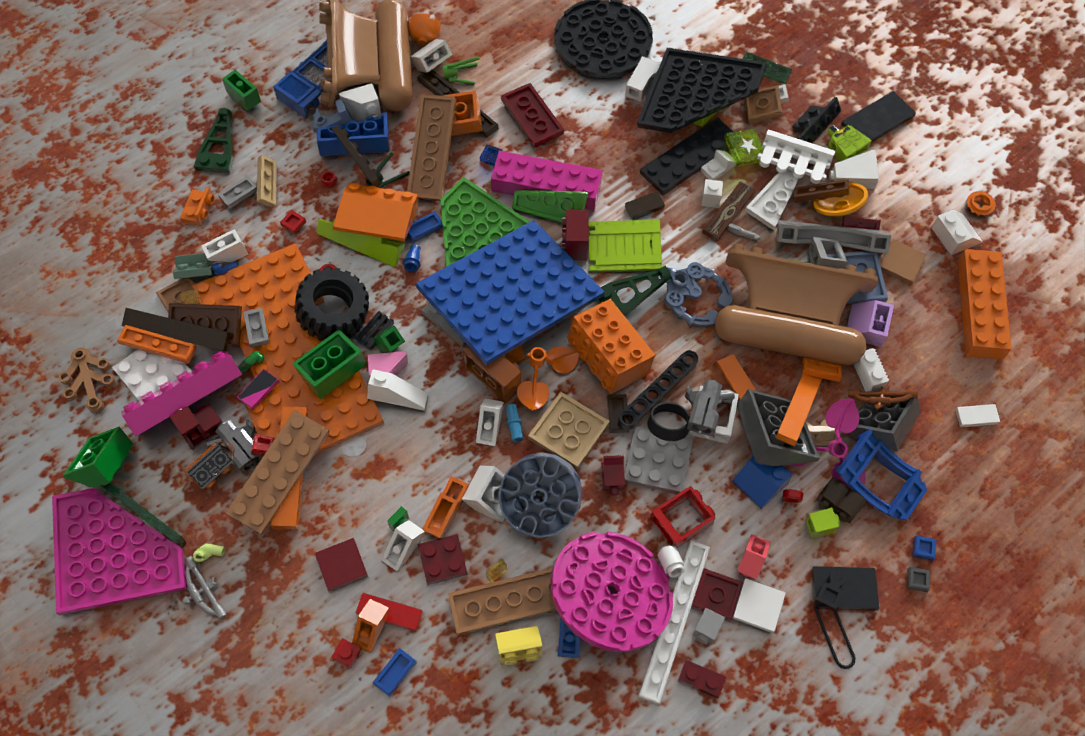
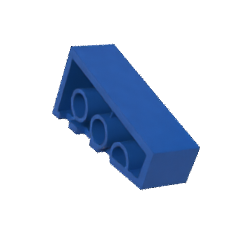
(369, 135)

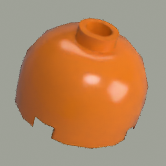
(423, 28)

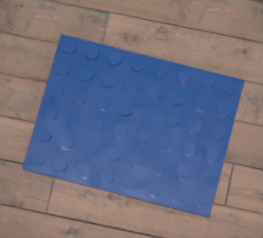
(509, 291)

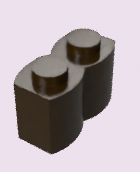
(841, 499)

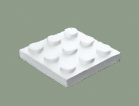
(147, 371)

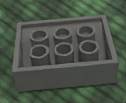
(762, 419)

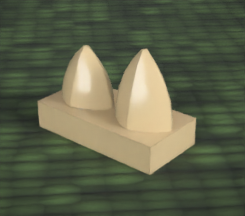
(822, 434)

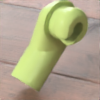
(208, 550)

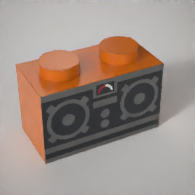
(209, 466)

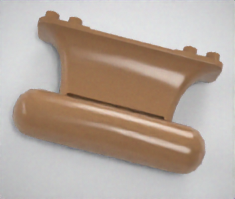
(368, 52)
(795, 307)

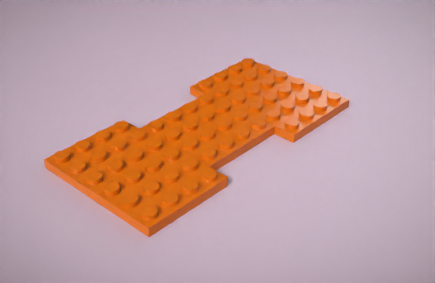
(273, 285)

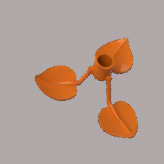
(563, 361)

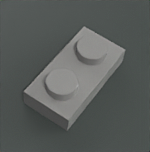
(238, 192)
(256, 327)

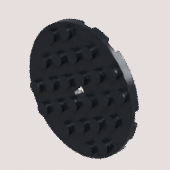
(626, 31)

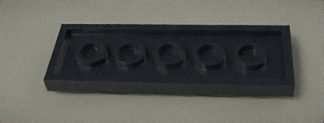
(686, 157)

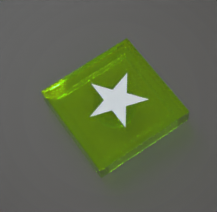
(744, 146)

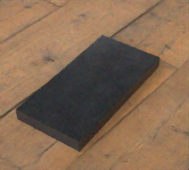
(880, 116)

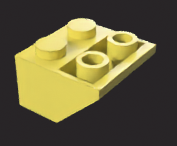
(519, 645)

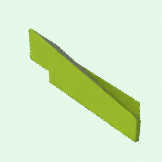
(374, 247)

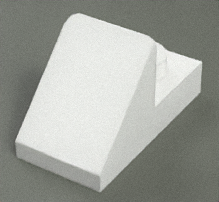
(719, 165)

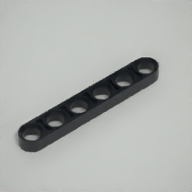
(656, 387)

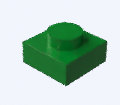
(398, 518)

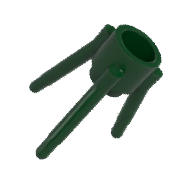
(381, 177)

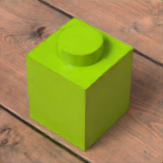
(822, 523)

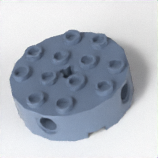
(535, 514)

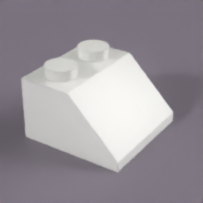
(361, 102)
(955, 232)
(484, 492)

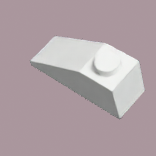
(394, 390)

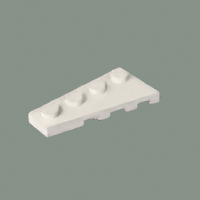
(772, 200)

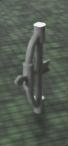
(206, 586)

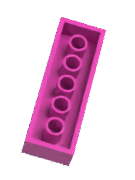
(532, 173)
(180, 393)

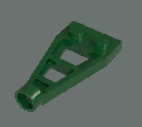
(217, 162)
(612, 288)

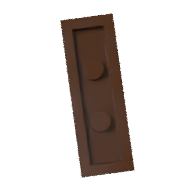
(821, 191)

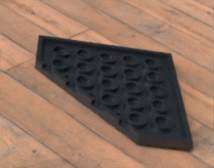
(695, 86)

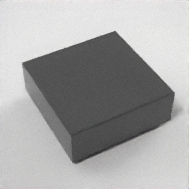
(918, 579)

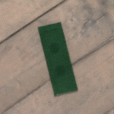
(773, 70)

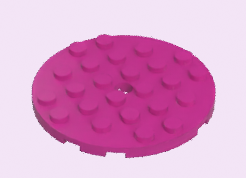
(586, 605)

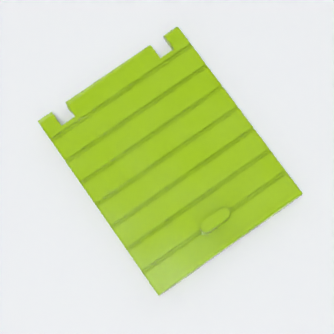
(625, 246)

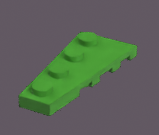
(549, 203)

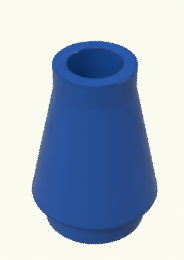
(412, 260)

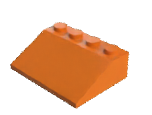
(376, 211)

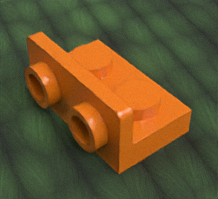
(197, 207)

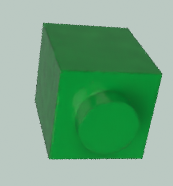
(388, 340)

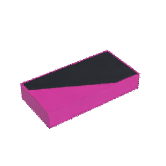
(258, 389)

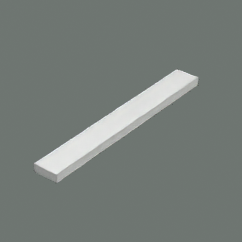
(670, 637)

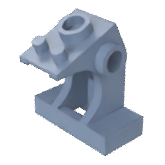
(341, 117)

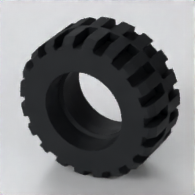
(336, 284)

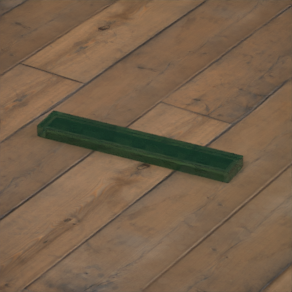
(144, 514)

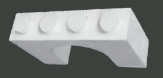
(642, 78)

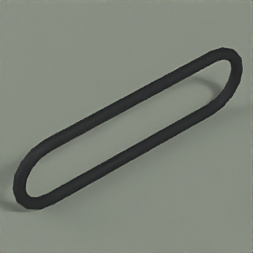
(829, 642)

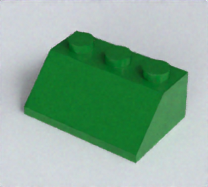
(329, 364)
(99, 458)

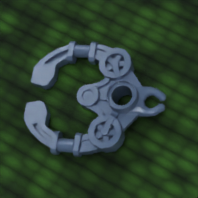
(689, 288)

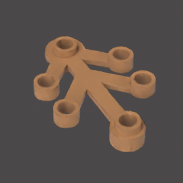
(86, 376)

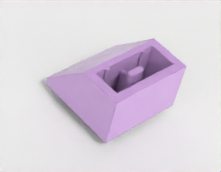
(872, 320)

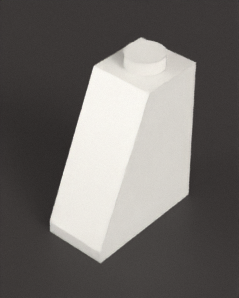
(858, 169)

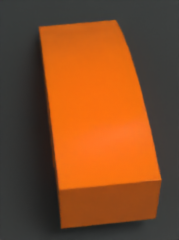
(445, 507)

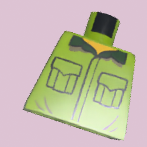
(847, 142)

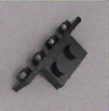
(816, 120)

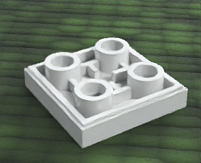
(759, 605)

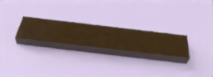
(440, 87)
(177, 329)

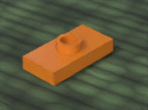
(822, 369)

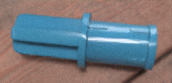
(514, 423)

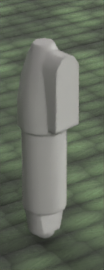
(737, 230)

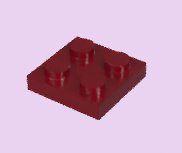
(442, 559)

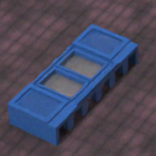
(302, 85)

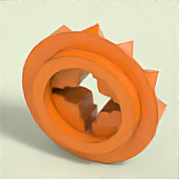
(988, 203)

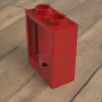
(666, 528)

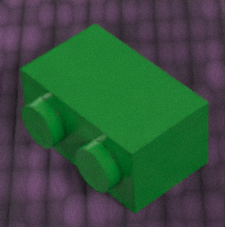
(241, 90)

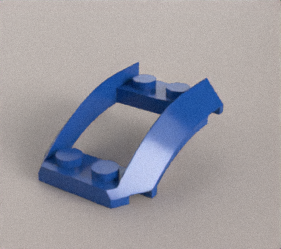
(860, 457)

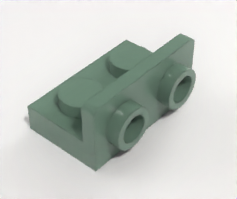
(192, 266)

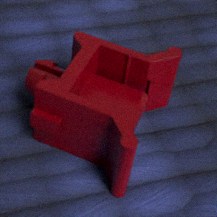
(613, 473)

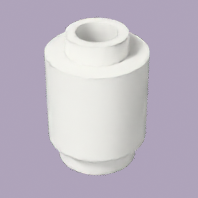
(671, 561)

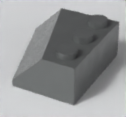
(888, 423)

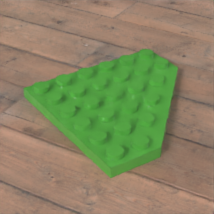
(474, 220)

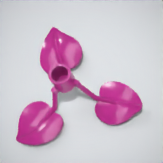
(844, 417)

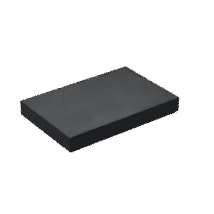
(859, 588)

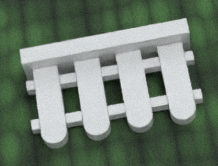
(798, 149)

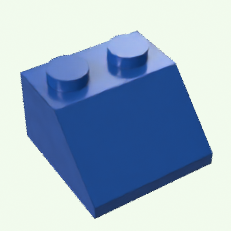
(761, 481)

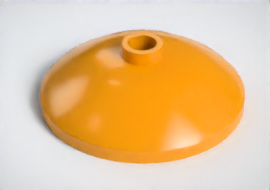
(843, 205)

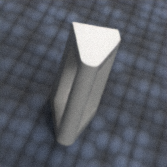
(818, 255)

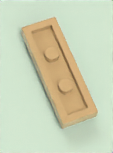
(266, 181)

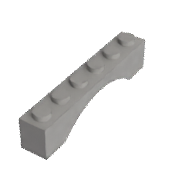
(848, 237)

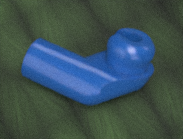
(218, 269)

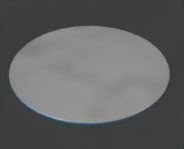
(354, 446)

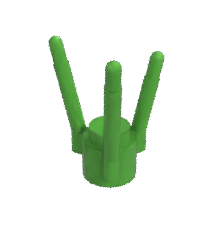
(451, 70)

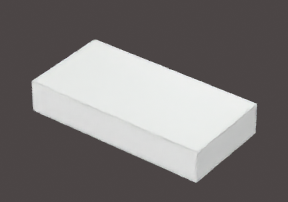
(977, 415)

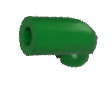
(250, 360)

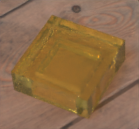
(496, 570)

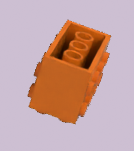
(610, 346)

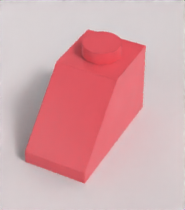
(754, 557)

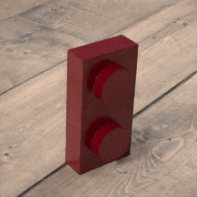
(861, 222)
(702, 679)

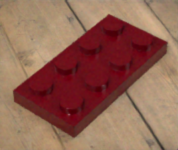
(532, 115)

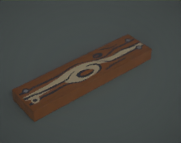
(728, 211)

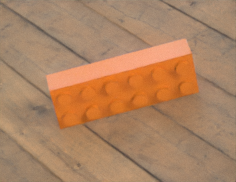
(984, 304)

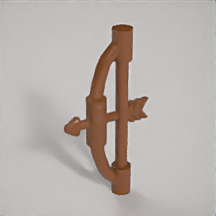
(879, 401)

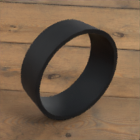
(666, 433)

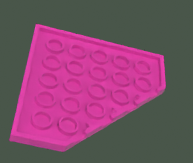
(108, 554)

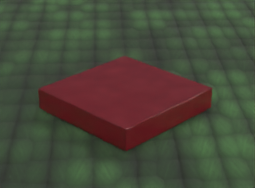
(341, 564)
(717, 594)

